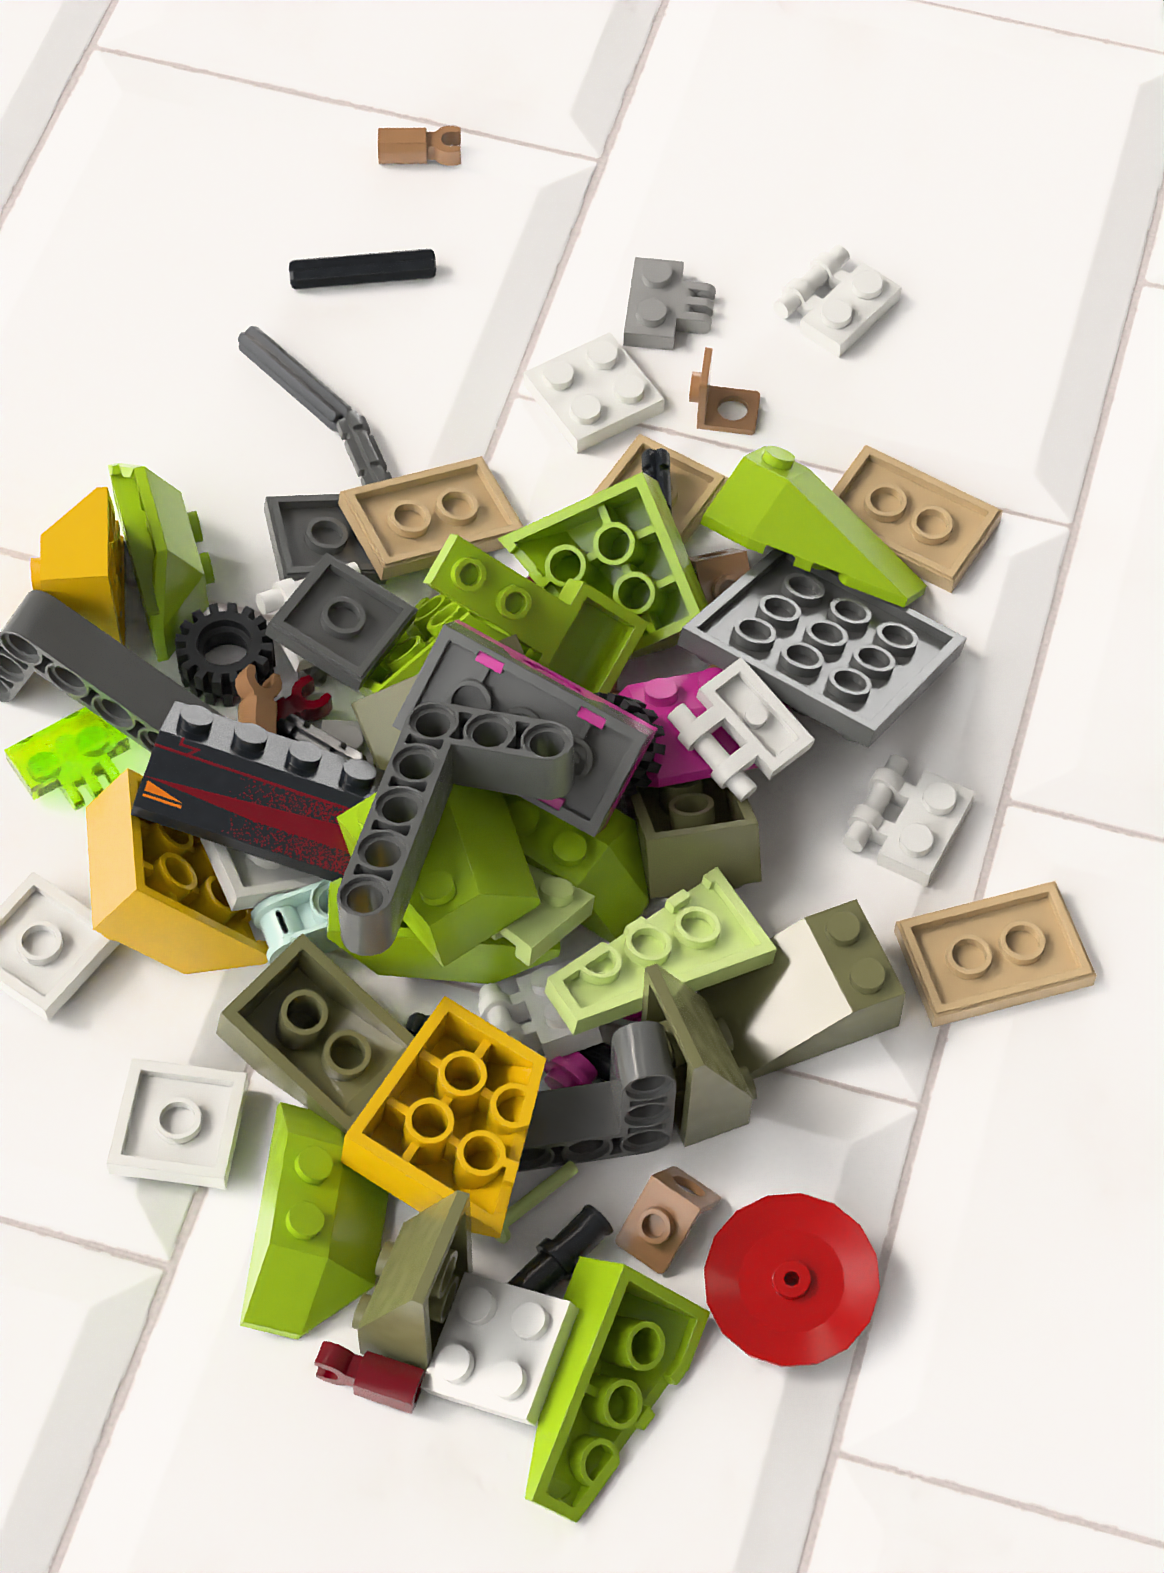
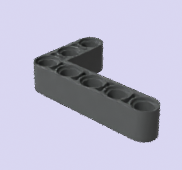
(88, 667)
(434, 751)
(610, 1117)

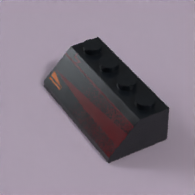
(253, 790)

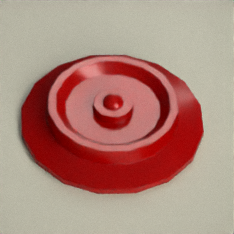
(791, 1280)

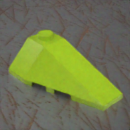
(793, 510)
(615, 1366)

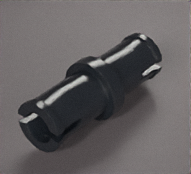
(560, 1255)

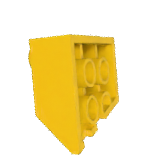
(86, 563)
(160, 890)
(450, 1117)

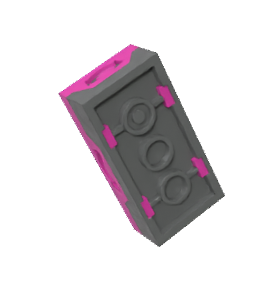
(487, 675)

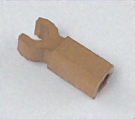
(419, 145)
(257, 700)

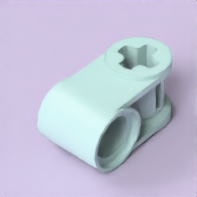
(301, 912)

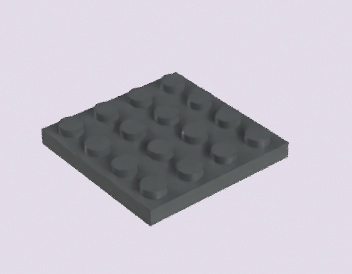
(824, 645)

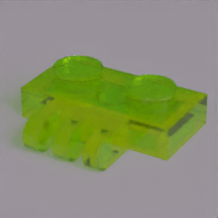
(68, 757)

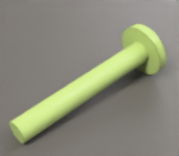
(535, 1196)

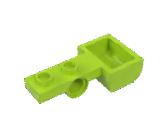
(573, 635)

